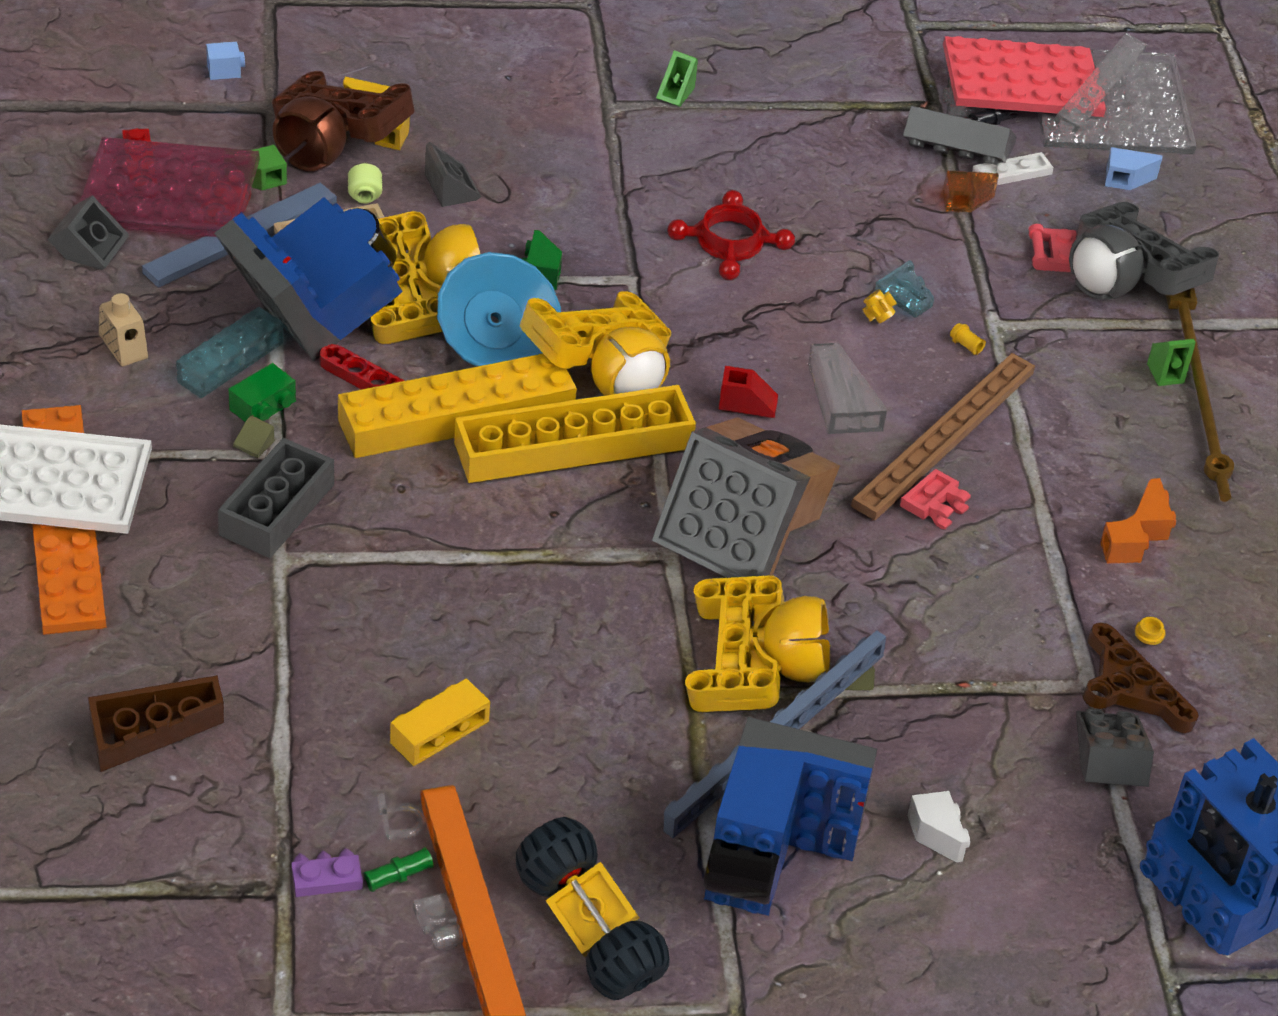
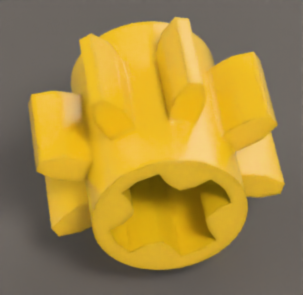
(879, 306)

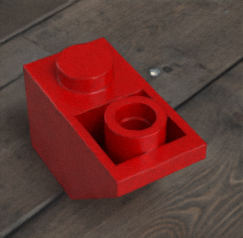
(747, 393)

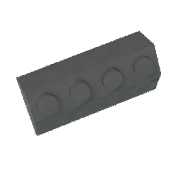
(959, 135)

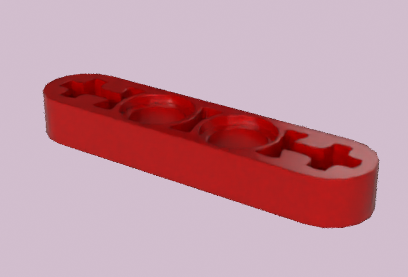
(339, 359)

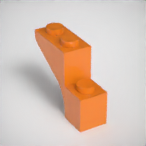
(1129, 538)

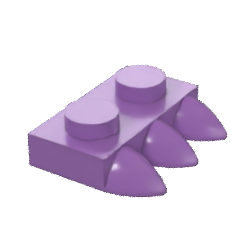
(326, 873)

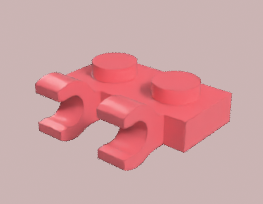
(930, 494)

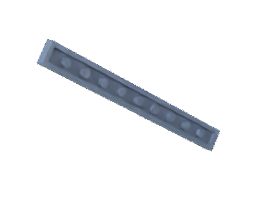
(797, 714)

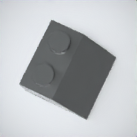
(88, 234)

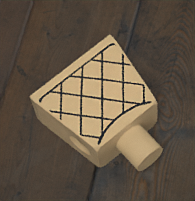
(123, 330)

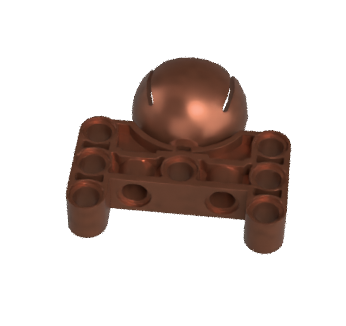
(323, 114)

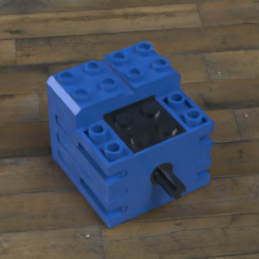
(1222, 849)

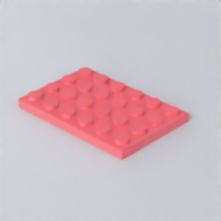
(1016, 74)

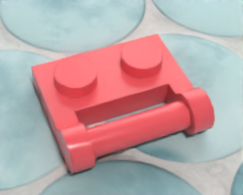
(1059, 243)

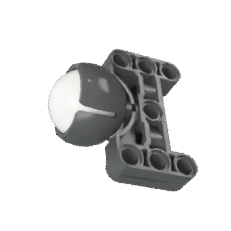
(1117, 249)

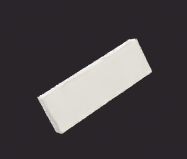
(1018, 168)

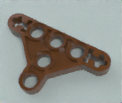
(1139, 693)

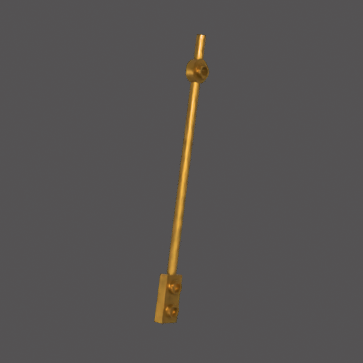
(1217, 465)

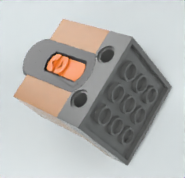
(742, 497)

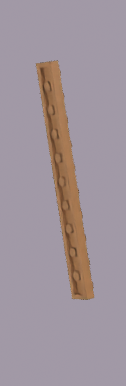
(942, 437)

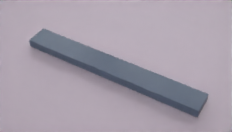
(209, 249)

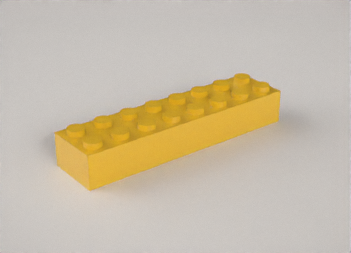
(426, 407)
(573, 433)

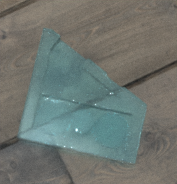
(907, 289)

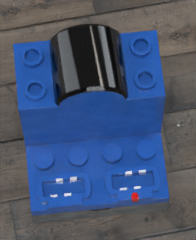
(318, 271)
(779, 794)

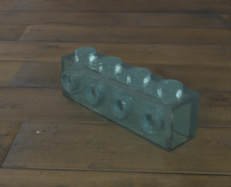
(229, 352)

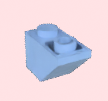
(1131, 168)

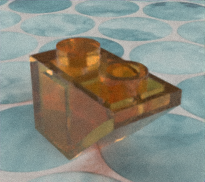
(968, 190)

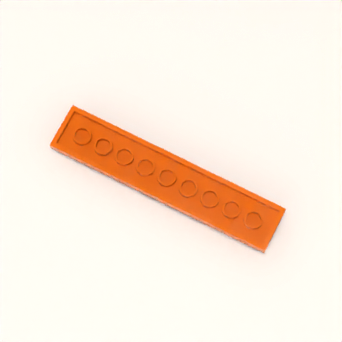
(64, 555)

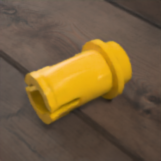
(961, 334)

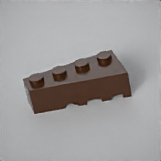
(152, 717)

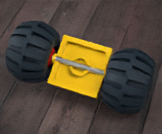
(601, 922)

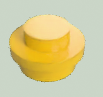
(1150, 631)

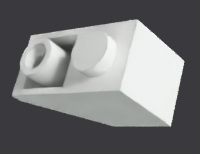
(938, 824)

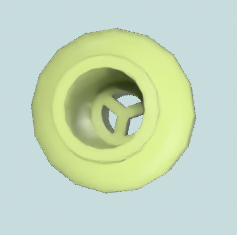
(365, 183)

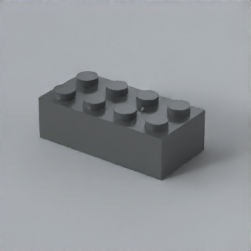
(276, 497)

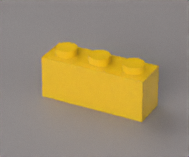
(439, 721)

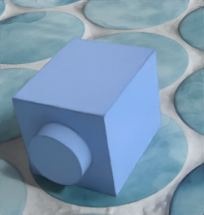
(224, 60)

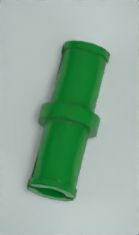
(398, 869)

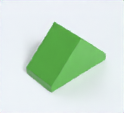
(678, 79)

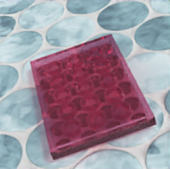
(171, 185)

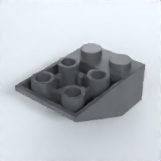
(1113, 748)

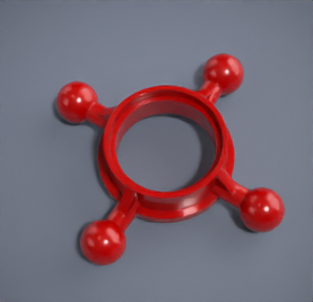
(726, 249)

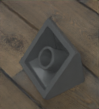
(448, 177)

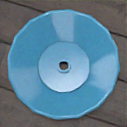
(486, 288)

